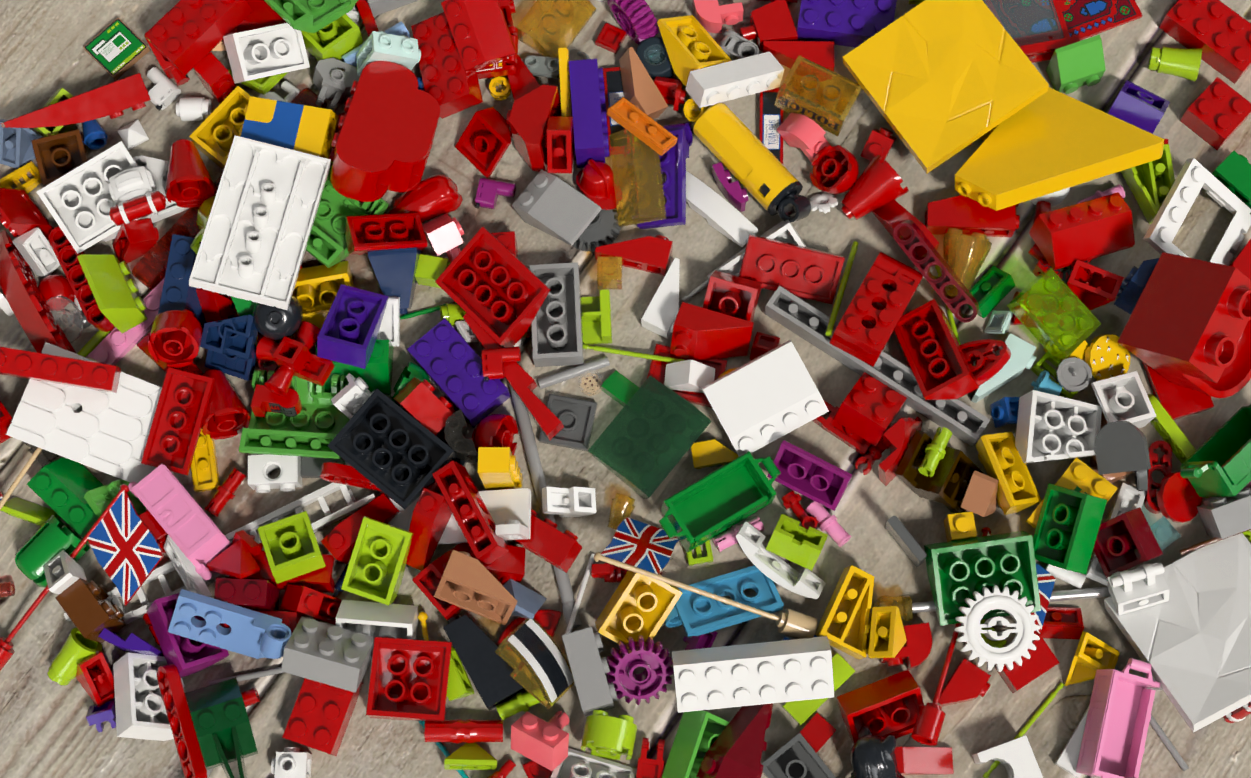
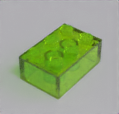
(1054, 314)

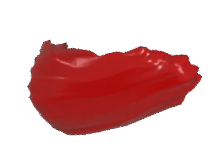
(430, 198)

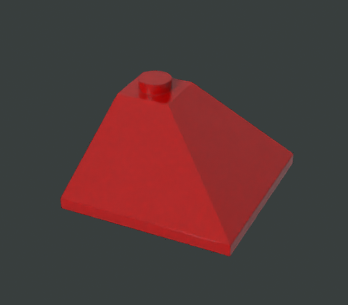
(409, 679)

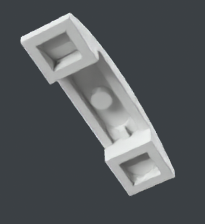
(775, 568)

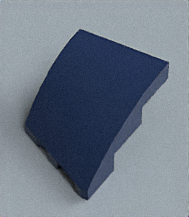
(231, 346)

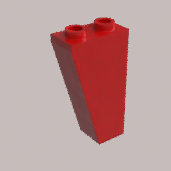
(970, 217)

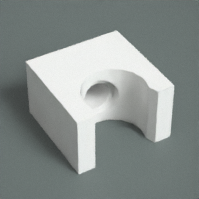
(1015, 756)

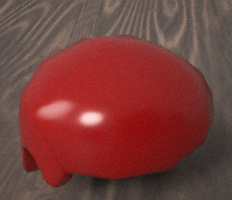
(55, 286)

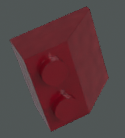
(1125, 542)

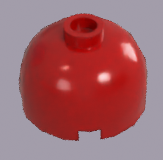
(834, 170)
(496, 431)

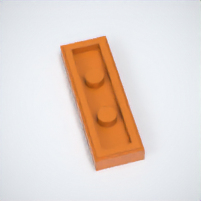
(642, 126)

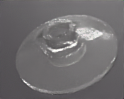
(67, 316)

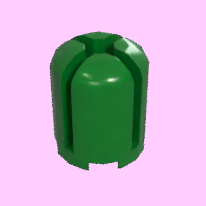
(45, 545)

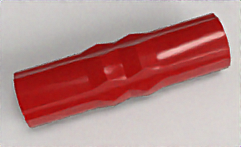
(464, 731)

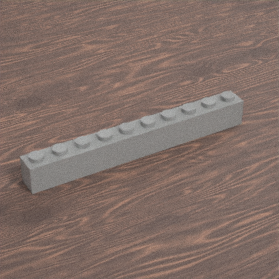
(812, 325)

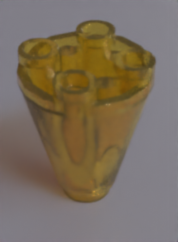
(964, 256)

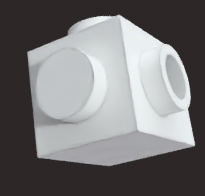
(291, 764)

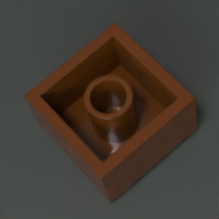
(59, 155)
(91, 609)

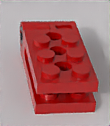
(876, 309)

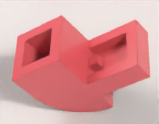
(712, 15)
(803, 133)

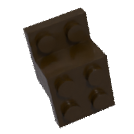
(949, 479)

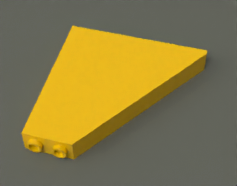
(1052, 148)

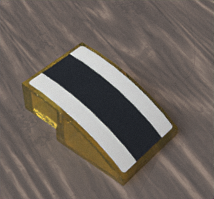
(537, 662)

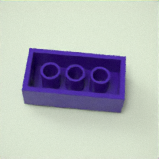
(844, 21)
(588, 111)
(458, 372)

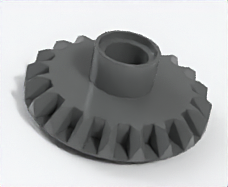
(599, 232)

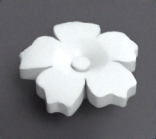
(823, 202)

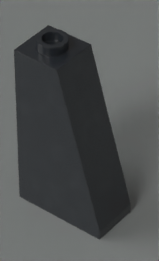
(483, 665)

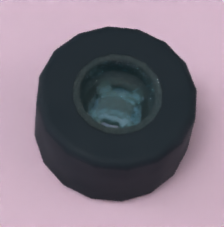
(654, 51)

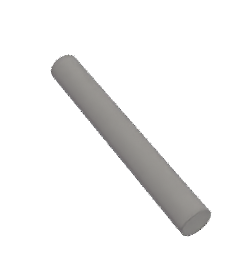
(573, 372)

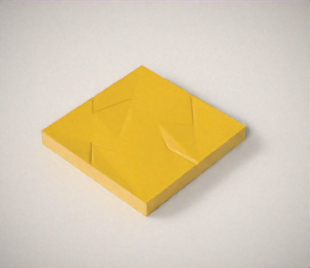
(944, 76)

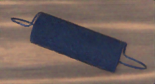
(338, 585)

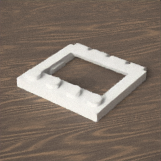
(1178, 203)

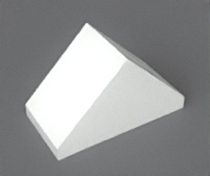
(688, 376)

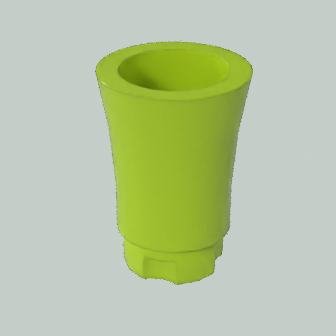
(1176, 62)
(74, 651)

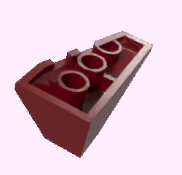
(739, 746)

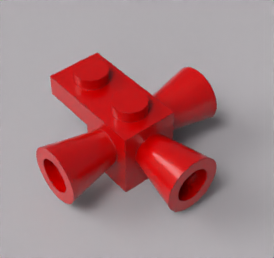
(294, 359)

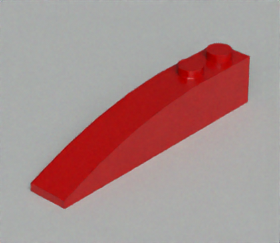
(87, 106)

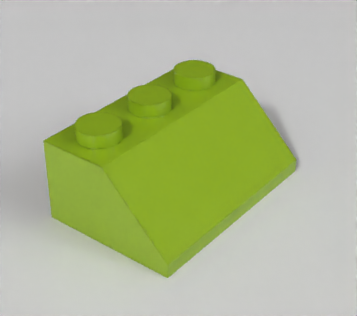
(113, 290)

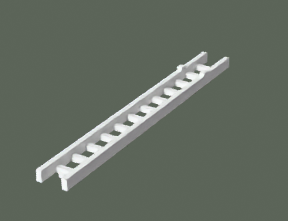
(296, 506)

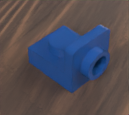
(1005, 411)

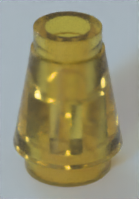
(621, 508)

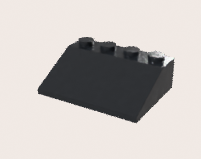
(391, 449)

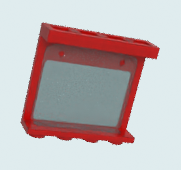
(1033, 25)

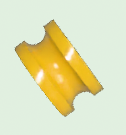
(503, 94)

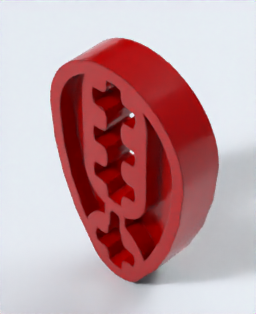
(985, 353)

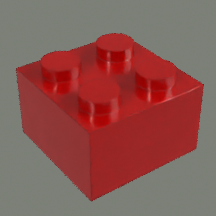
(1217, 113)
(732, 295)
(869, 408)

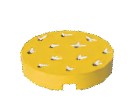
(1107, 357)

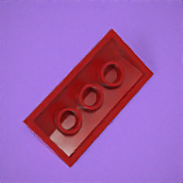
(178, 420)

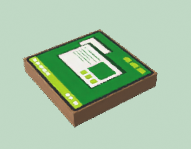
(116, 49)

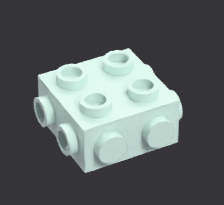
(389, 48)

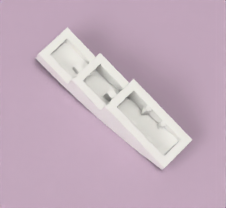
(718, 211)
(1126, 500)

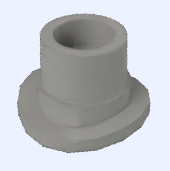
(1074, 374)

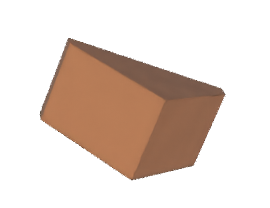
(981, 494)

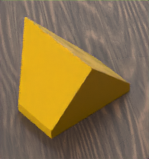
(885, 633)
(1089, 657)

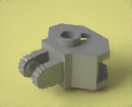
(334, 83)

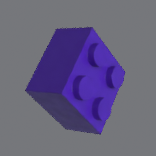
(1139, 107)

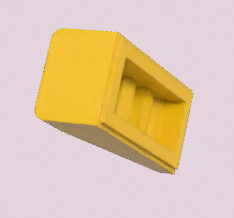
(13, 178)

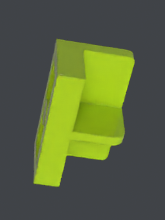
(596, 318)

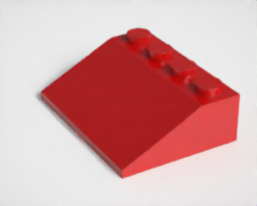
(494, 288)

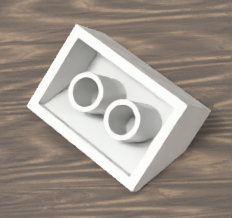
(379, 619)
(589, 766)

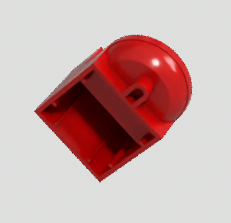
(1194, 325)

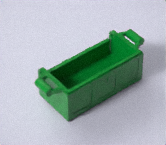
(1224, 461)
(719, 501)

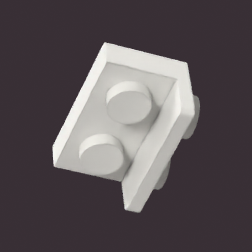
(352, 396)

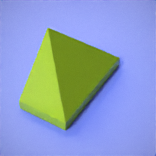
(470, 757)

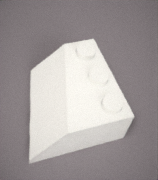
(1055, 427)
(139, 698)

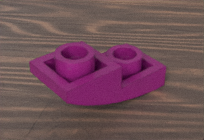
(731, 190)

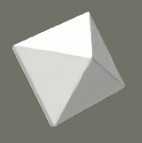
(133, 134)
(465, 331)

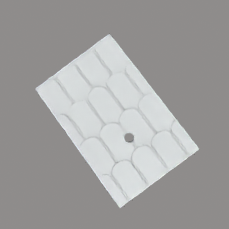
(260, 222)
(103, 436)

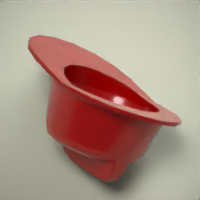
(598, 184)

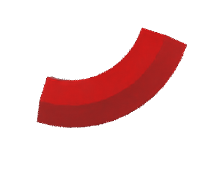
(26, 300)

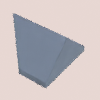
(16, 146)
(527, 600)

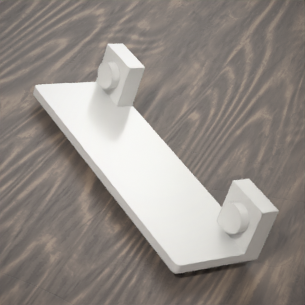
(507, 507)

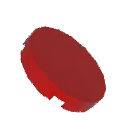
(1178, 498)

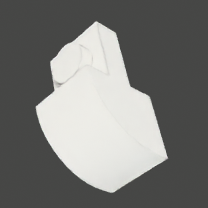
(569, 501)

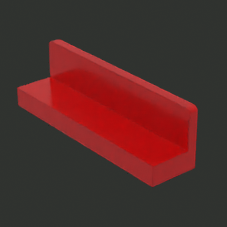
(318, 580)

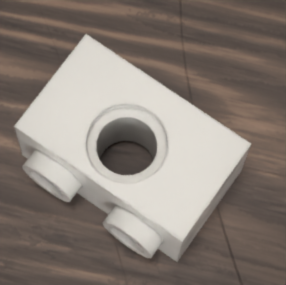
(261, 467)

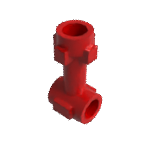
(791, 500)

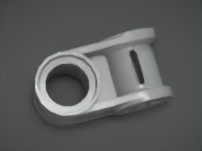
(737, 46)

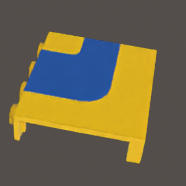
(290, 125)

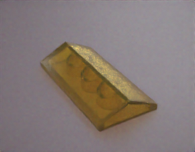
(636, 180)

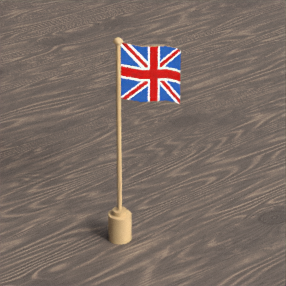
(648, 551)

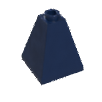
(396, 273)

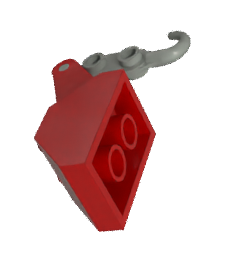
(533, 106)

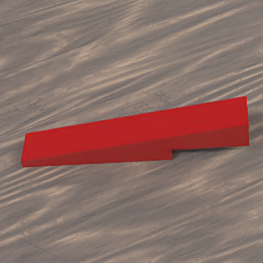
(521, 383)

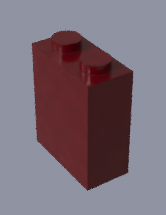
(248, 593)

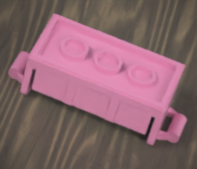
(181, 518)
(1117, 722)

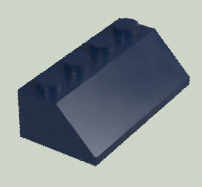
(176, 288)

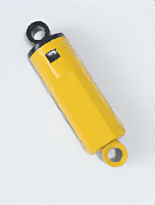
(748, 160)

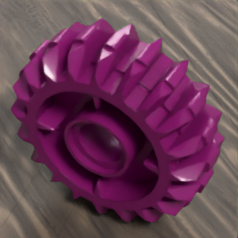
(634, 18)
(635, 655)

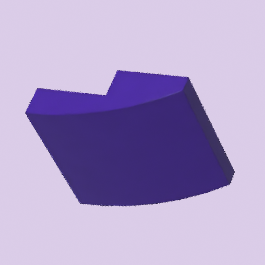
(132, 644)

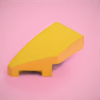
(711, 453)

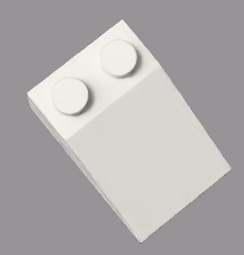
(265, 52)

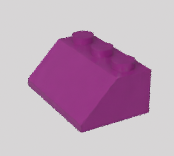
(810, 475)
(186, 654)

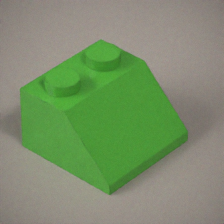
(1077, 65)

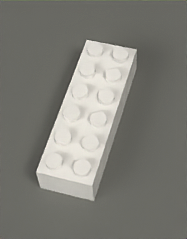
(753, 674)

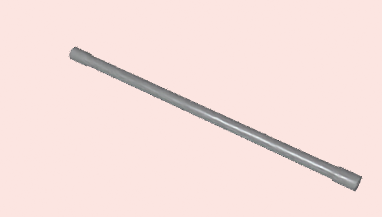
(539, 482)

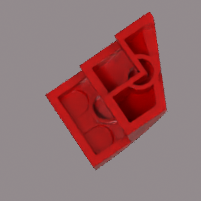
(898, 440)

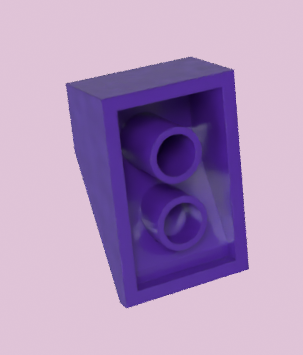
(351, 326)

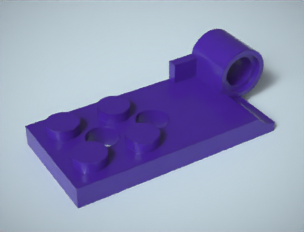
(674, 166)

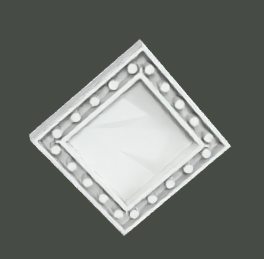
(1201, 634)

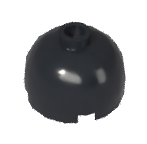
(277, 322)

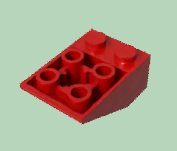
(21, 213)
(430, 578)

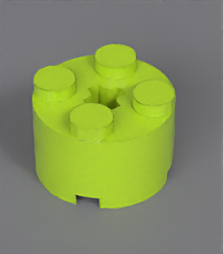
(609, 735)

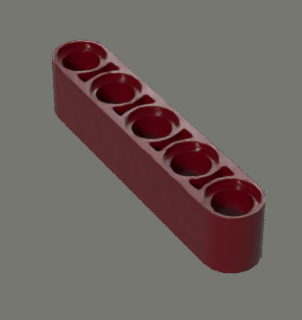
(934, 258)

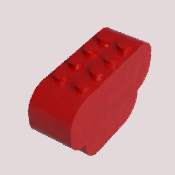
(383, 134)

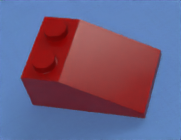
(709, 334)

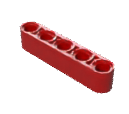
(74, 273)

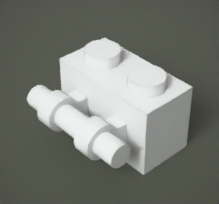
(1138, 588)

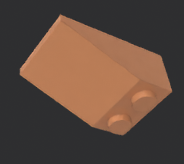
(474, 588)

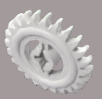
(972, 628)

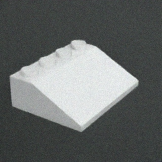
(83, 200)
(765, 399)

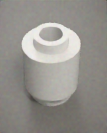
(193, 108)

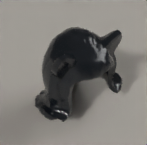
(874, 756)

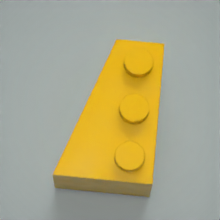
(848, 613)

